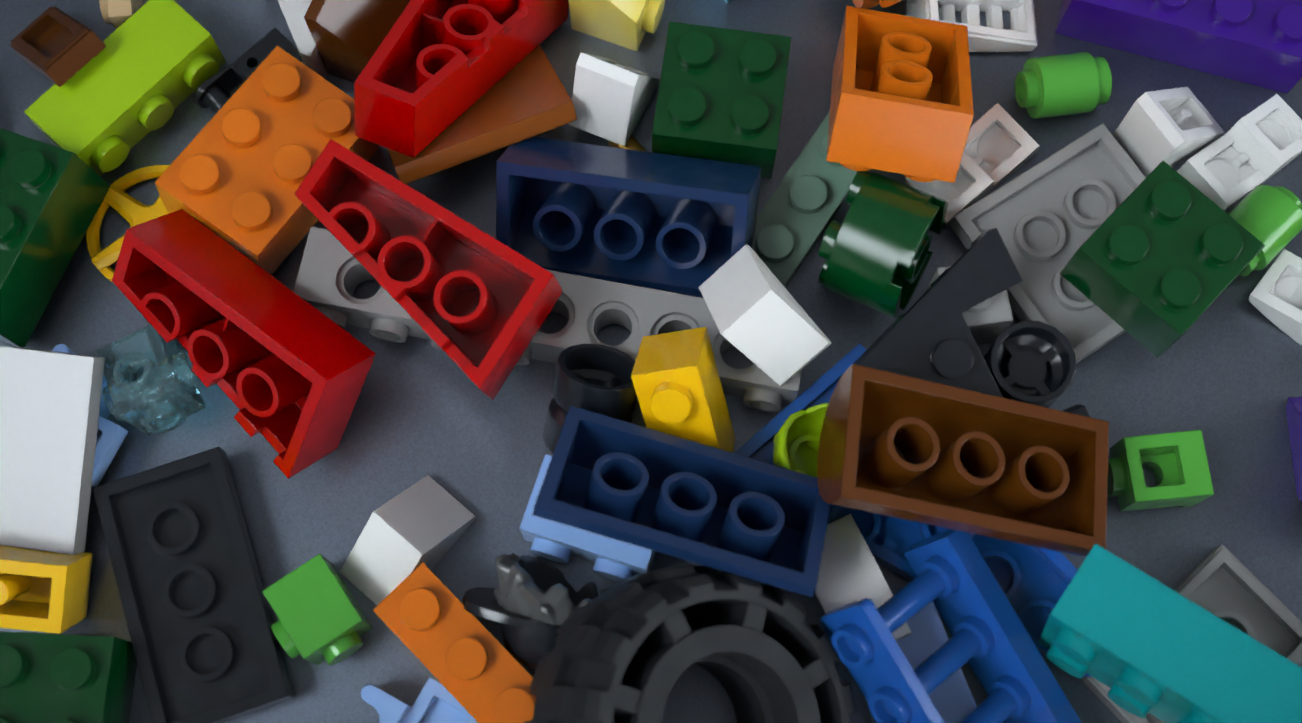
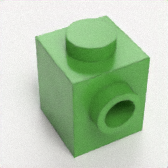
(317, 613)

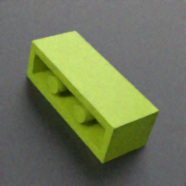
(129, 85)

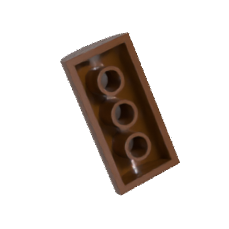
(965, 461)

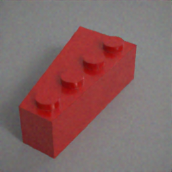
(442, 62)
(448, 275)
(248, 334)

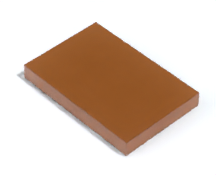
(514, 109)

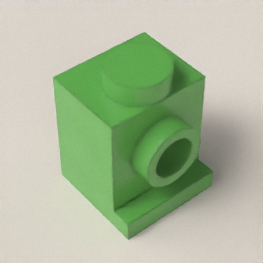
(1176, 462)

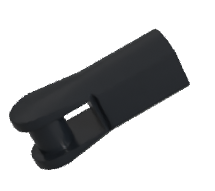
(215, 90)

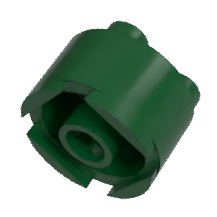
(882, 243)

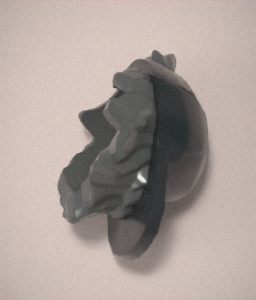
(529, 605)

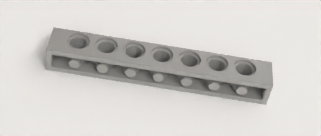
(332, 273)

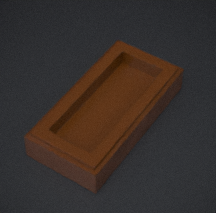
(57, 45)

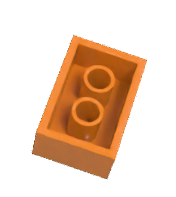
(900, 95)
(255, 155)

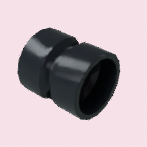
(1032, 363)
(593, 380)

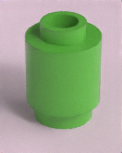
(1063, 84)
(1271, 217)

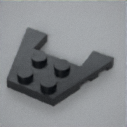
(933, 335)

